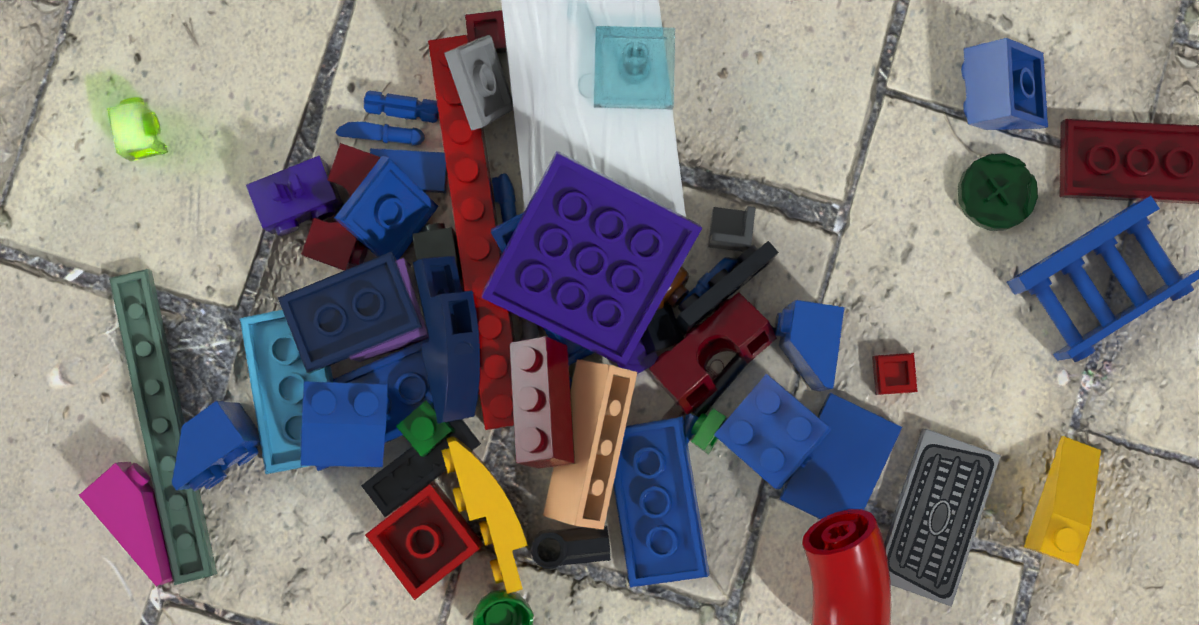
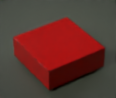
(894, 373)

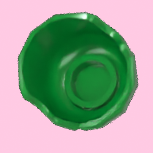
(503, 609)

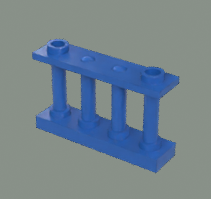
(1102, 242)

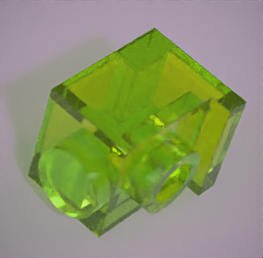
(135, 130)

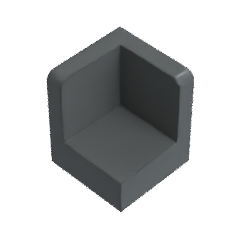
(731, 228)

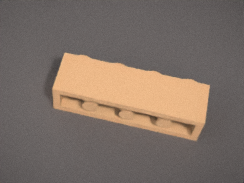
(600, 411)

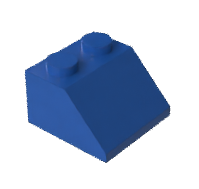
(1004, 86)
(811, 340)
(343, 424)

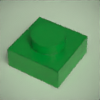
(705, 428)
(423, 430)

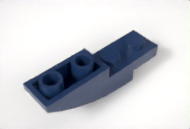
(454, 343)

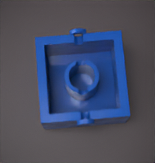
(772, 432)

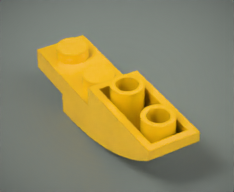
(484, 497)

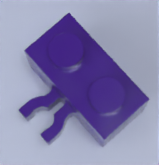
(295, 196)

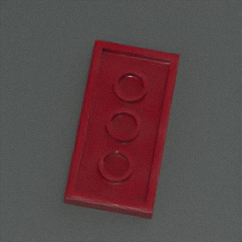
(1129, 161)

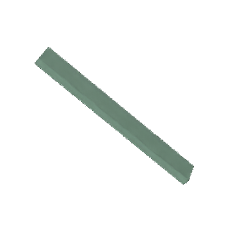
(161, 424)

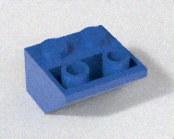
(212, 444)

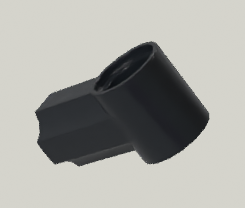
(576, 544)

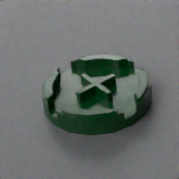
(997, 192)

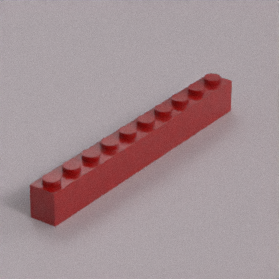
(478, 251)

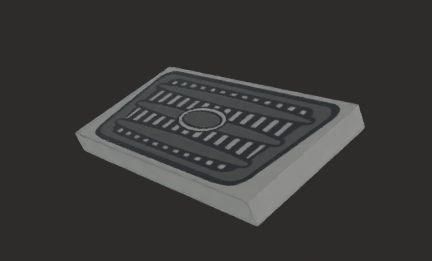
(938, 515)

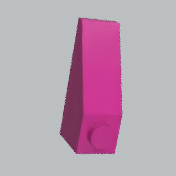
(131, 514)

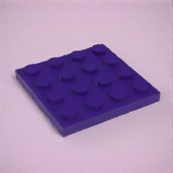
(590, 259)

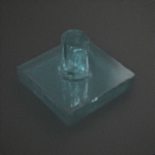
(634, 67)

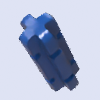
(401, 106)

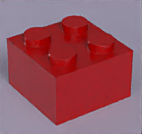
(424, 540)

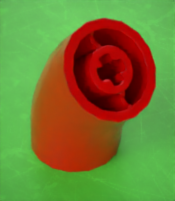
(848, 570)

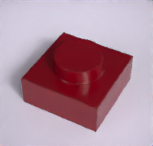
(486, 24)

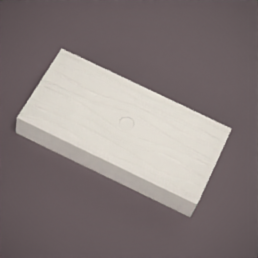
(553, 98)

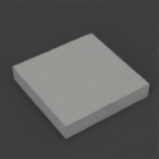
(480, 81)

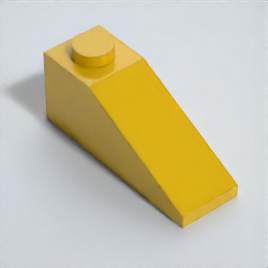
(1066, 503)

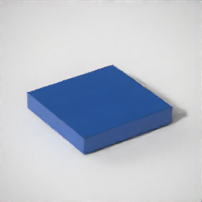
(386, 210)

